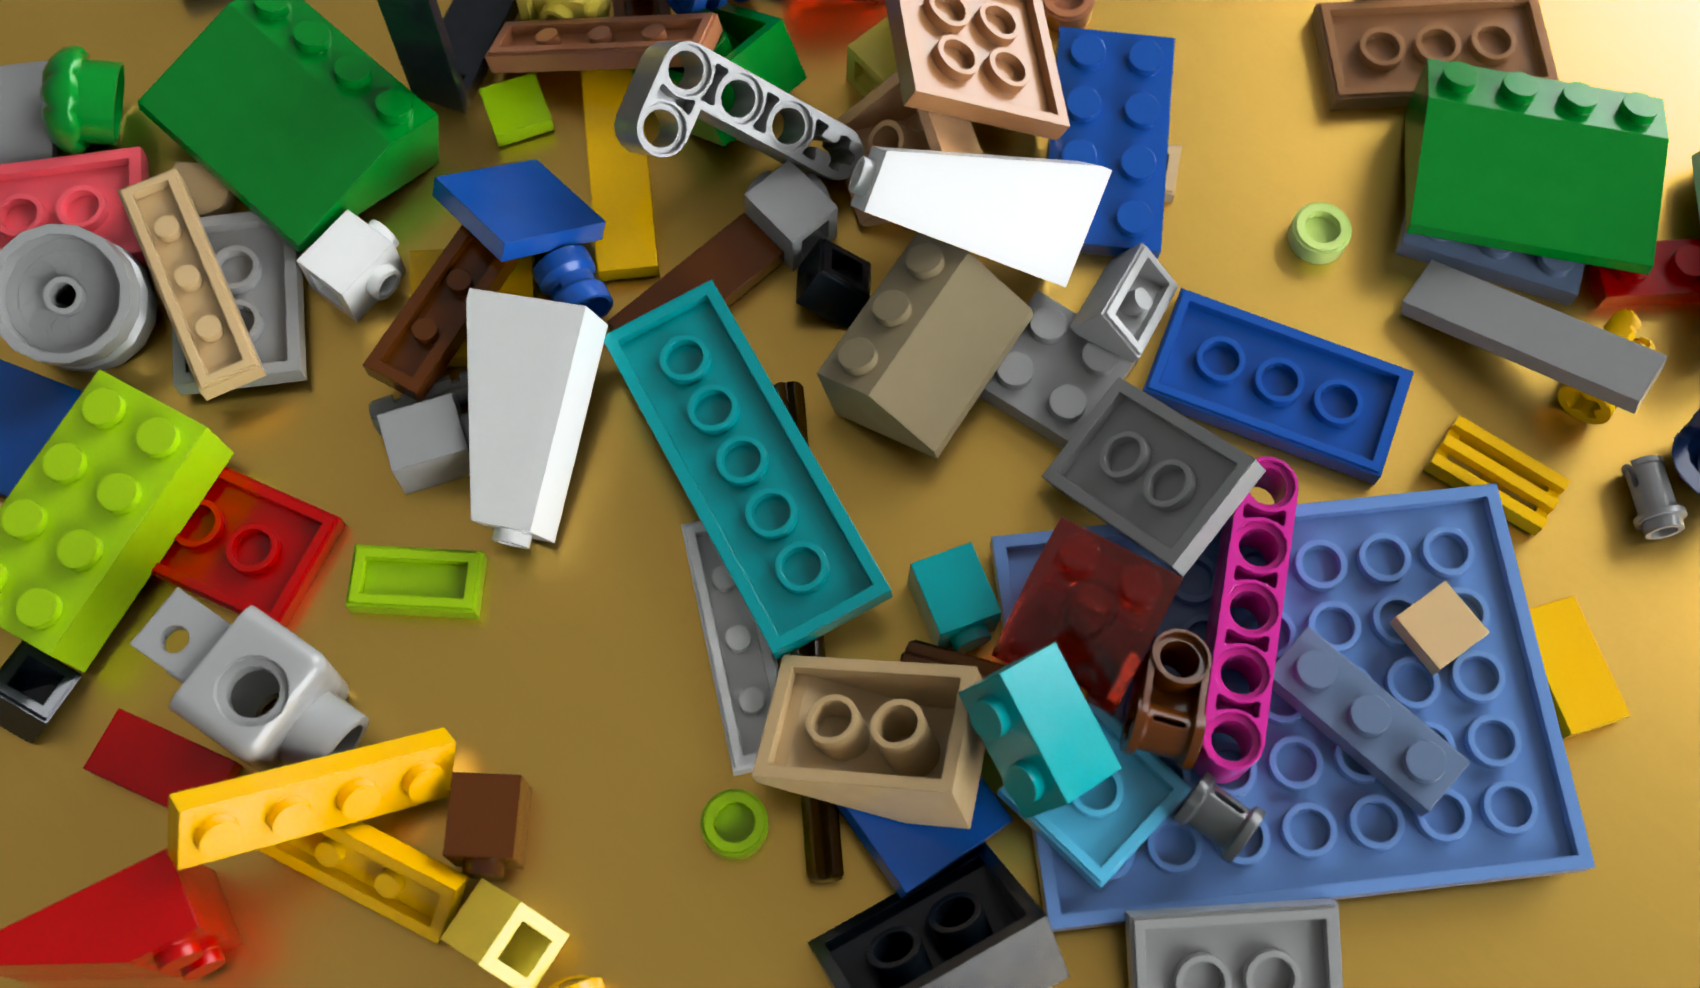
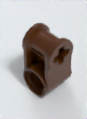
(1166, 710)

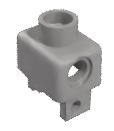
(240, 669)

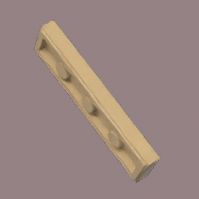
(191, 284)

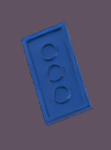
(1278, 386)

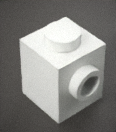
(353, 264)

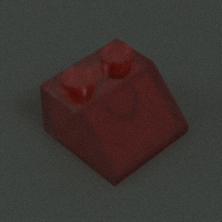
(1096, 607)

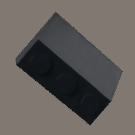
(952, 932)

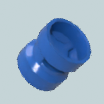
(570, 278)

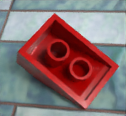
(127, 927)

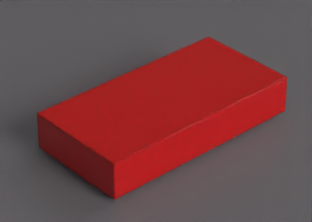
(155, 760)

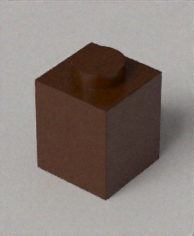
(487, 823)

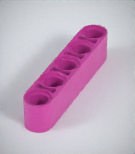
(1242, 649)

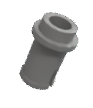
(1653, 498)

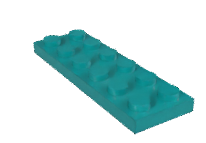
(747, 470)

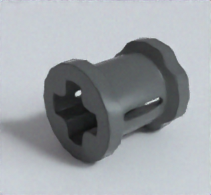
(1219, 816)

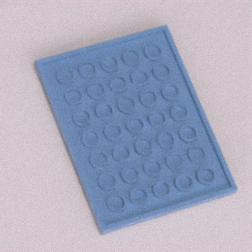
(1326, 817)

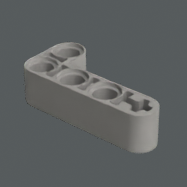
(747, 121)

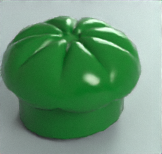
(81, 100)

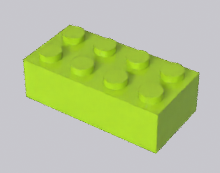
(99, 516)

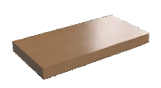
(1379, 47)

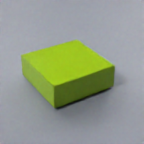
(516, 109)

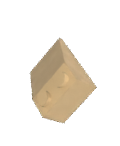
(874, 738)

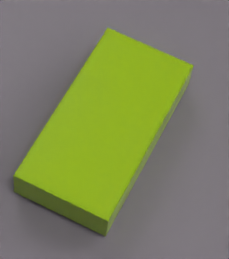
(416, 581)

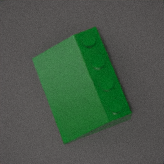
(292, 117)
(1535, 165)

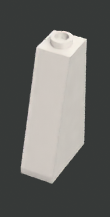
(995, 206)
(526, 408)

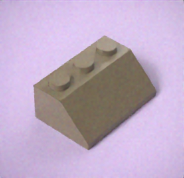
(924, 346)

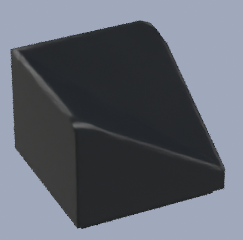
(833, 283)
(32, 690)

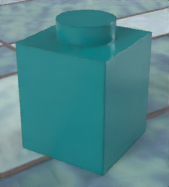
(954, 598)

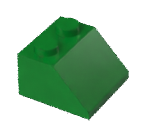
(756, 44)

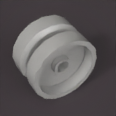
(111, 307)

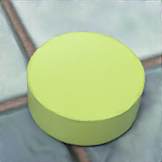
(1319, 233)

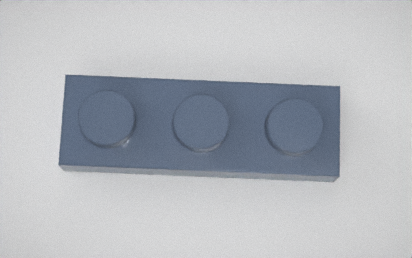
(1523, 272)
(1367, 722)

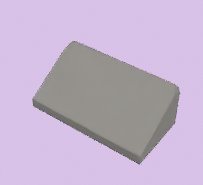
(1126, 303)

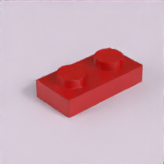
(1671, 280)

